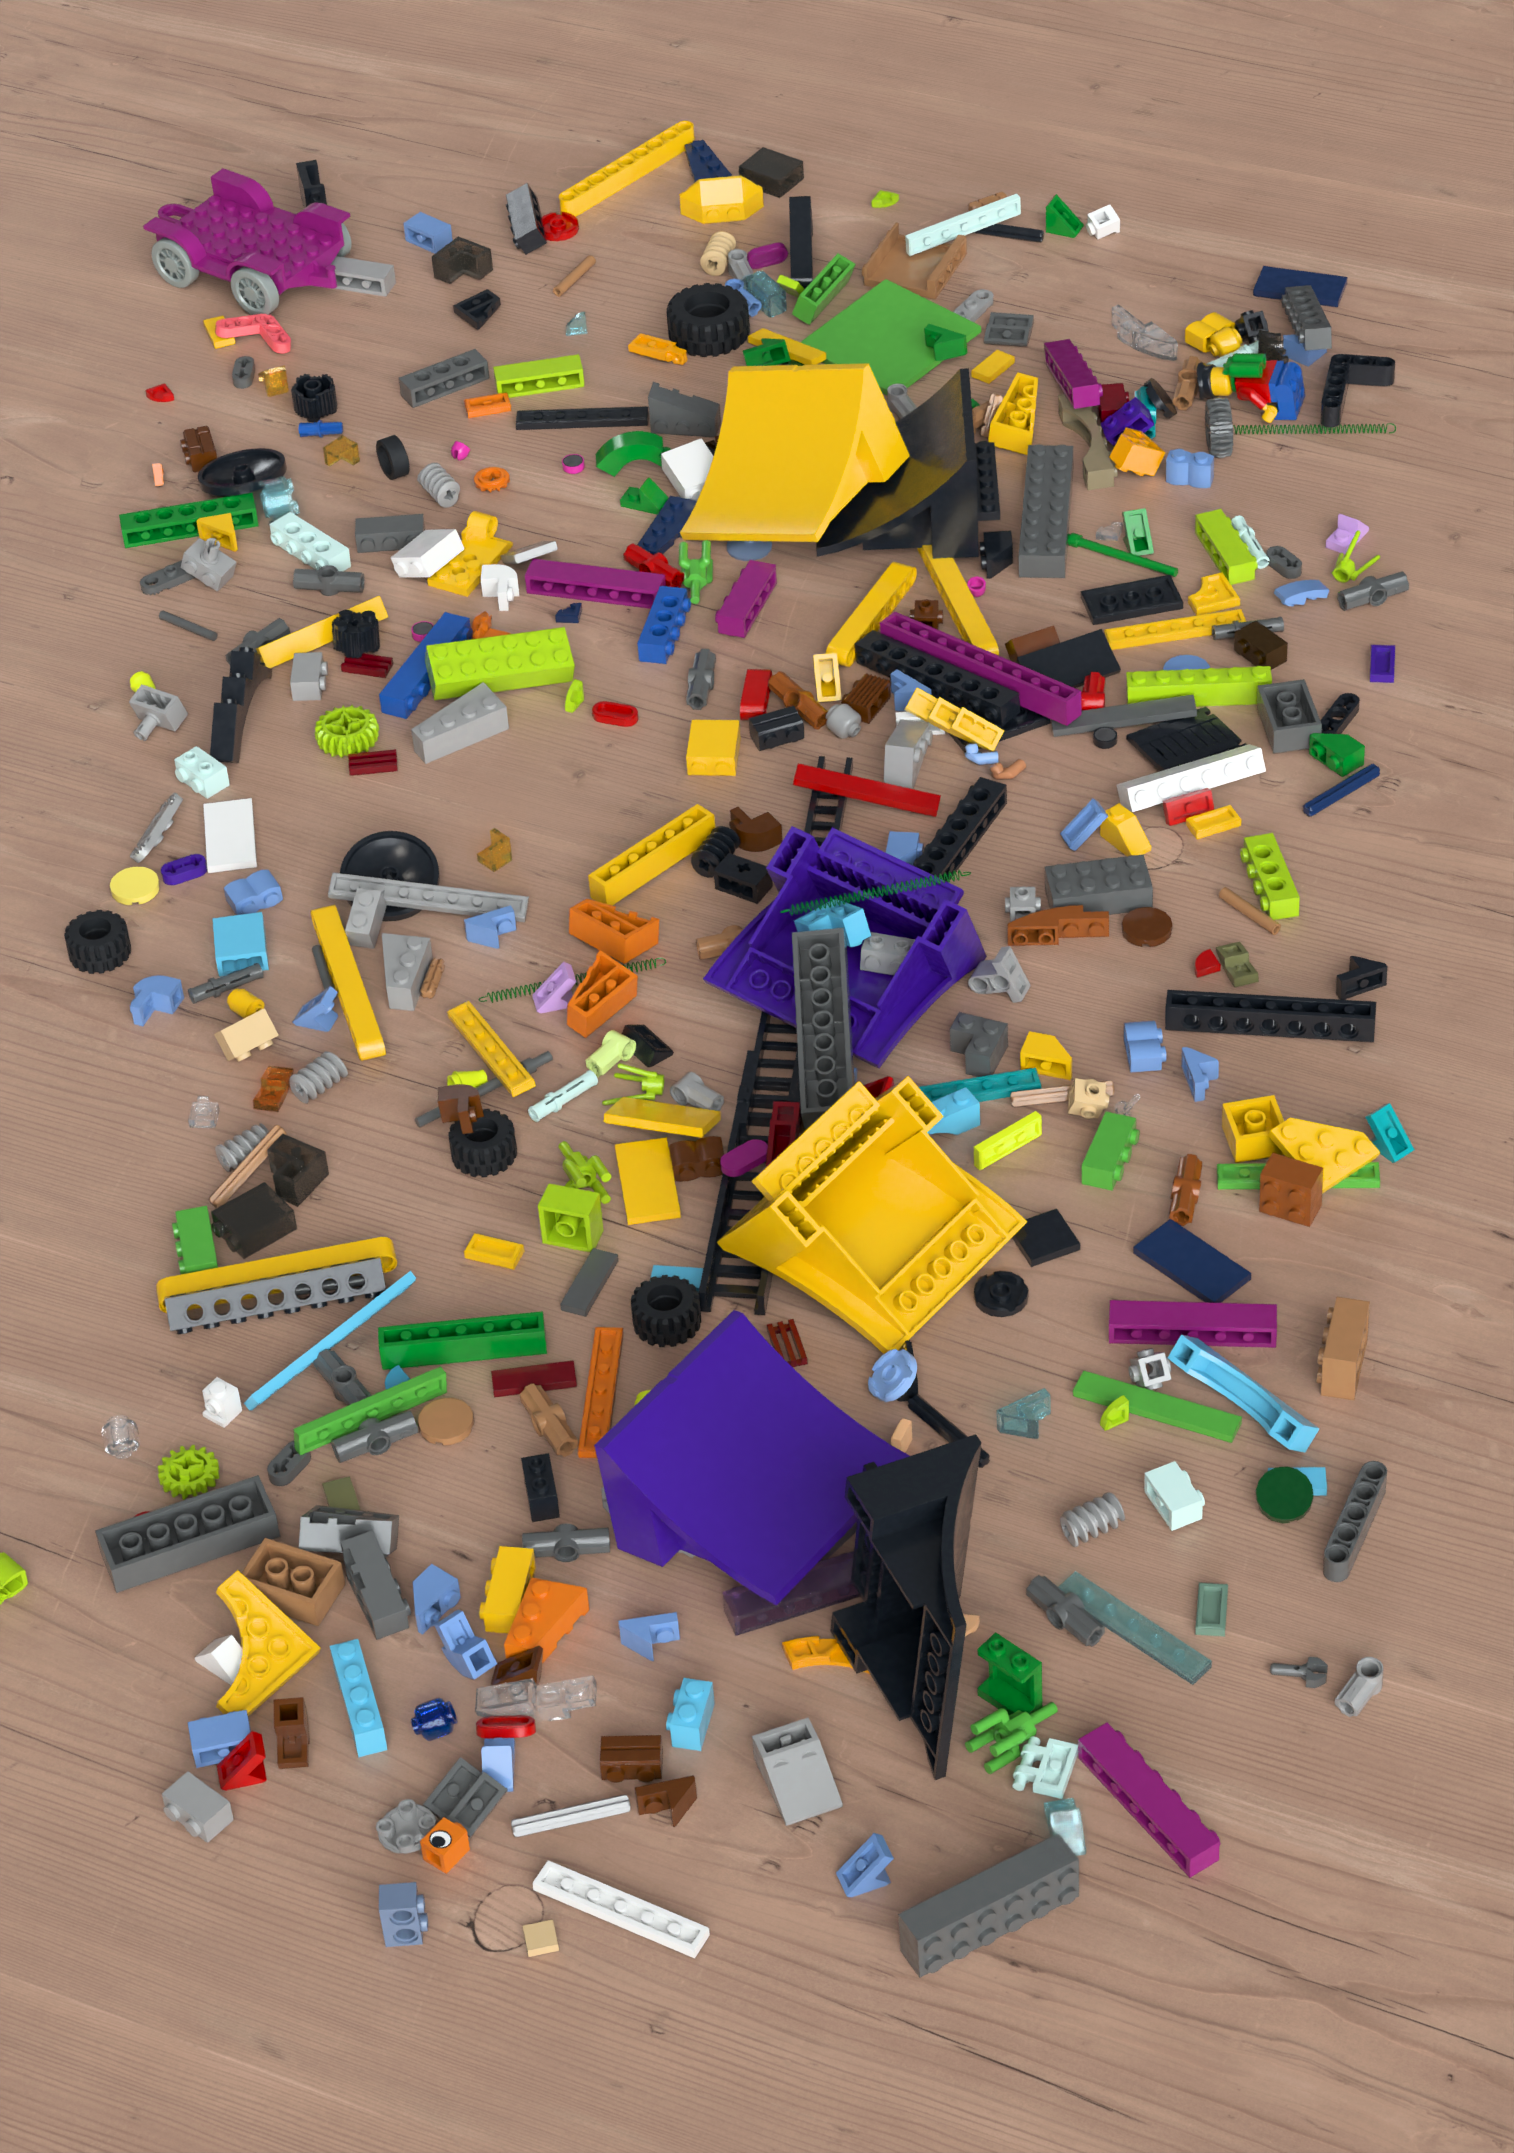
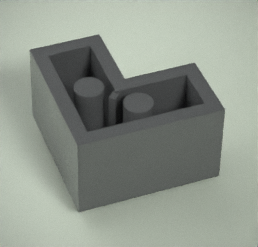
(981, 1042)

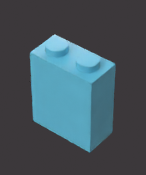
(240, 942)

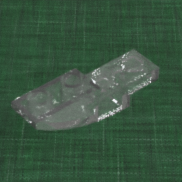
(1143, 337)
(540, 1702)

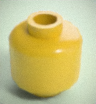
(1225, 342)

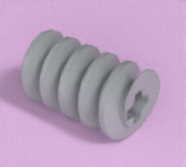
(439, 484)
(317, 1076)
(236, 1150)
(1090, 1517)

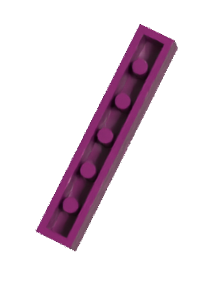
(1072, 374)
(593, 583)
(1210, 1322)
(1149, 1799)

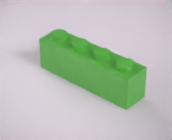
(823, 289)

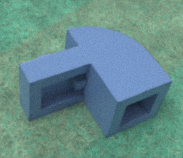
(157, 994)
(462, 1648)

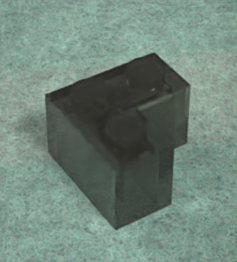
(462, 258)
(296, 1168)

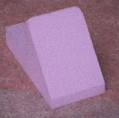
(1343, 535)
(556, 990)

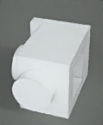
(1103, 222)
(221, 1402)

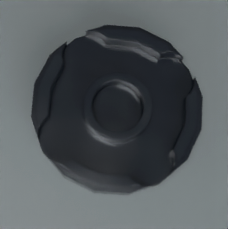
(1160, 398)
(1001, 1294)

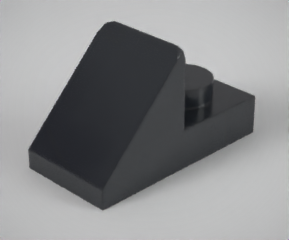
(1362, 977)

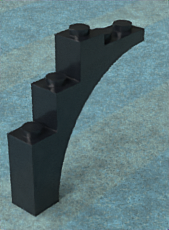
(236, 696)

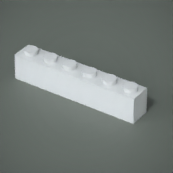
(1190, 777)

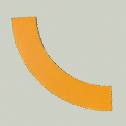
(814, 1651)

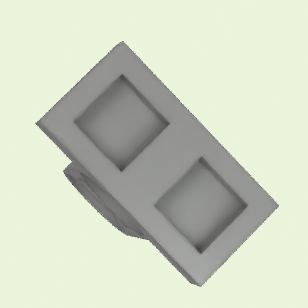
(1000, 975)

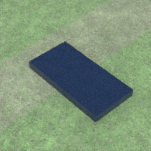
(1326, 287)
(1192, 1263)

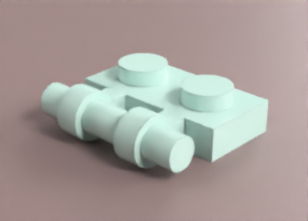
(1054, 1770)

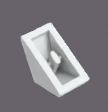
(222, 1658)

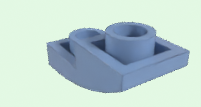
(1298, 591)

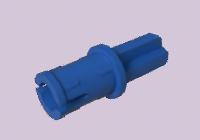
(320, 428)

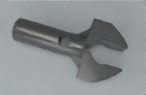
(1304, 1671)

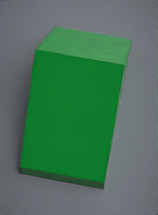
(1061, 219)

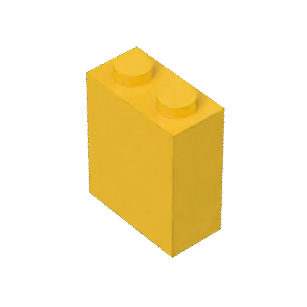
(713, 747)

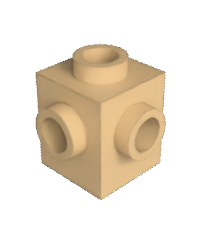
(1087, 1098)

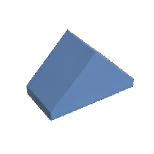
(1297, 352)

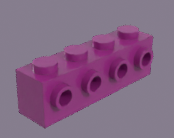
(746, 598)

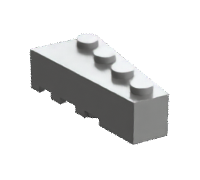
(460, 724)

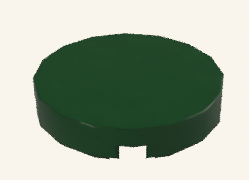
(1284, 1494)

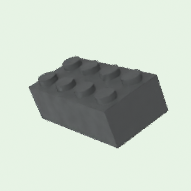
(1100, 885)

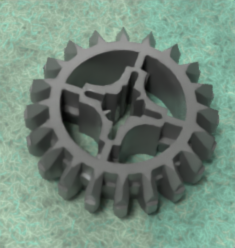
(1219, 427)

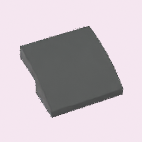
(1009, 329)
(465, 1796)

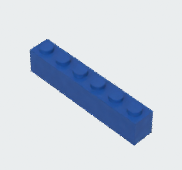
(411, 681)

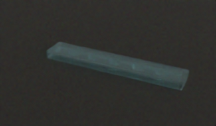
(1138, 1630)

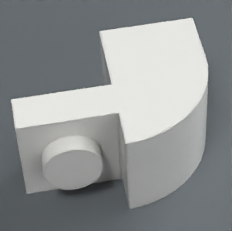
(499, 582)

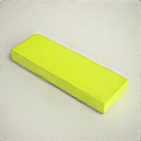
(1007, 1140)

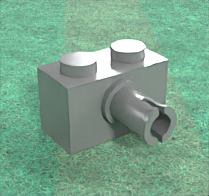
(208, 563)
(156, 709)

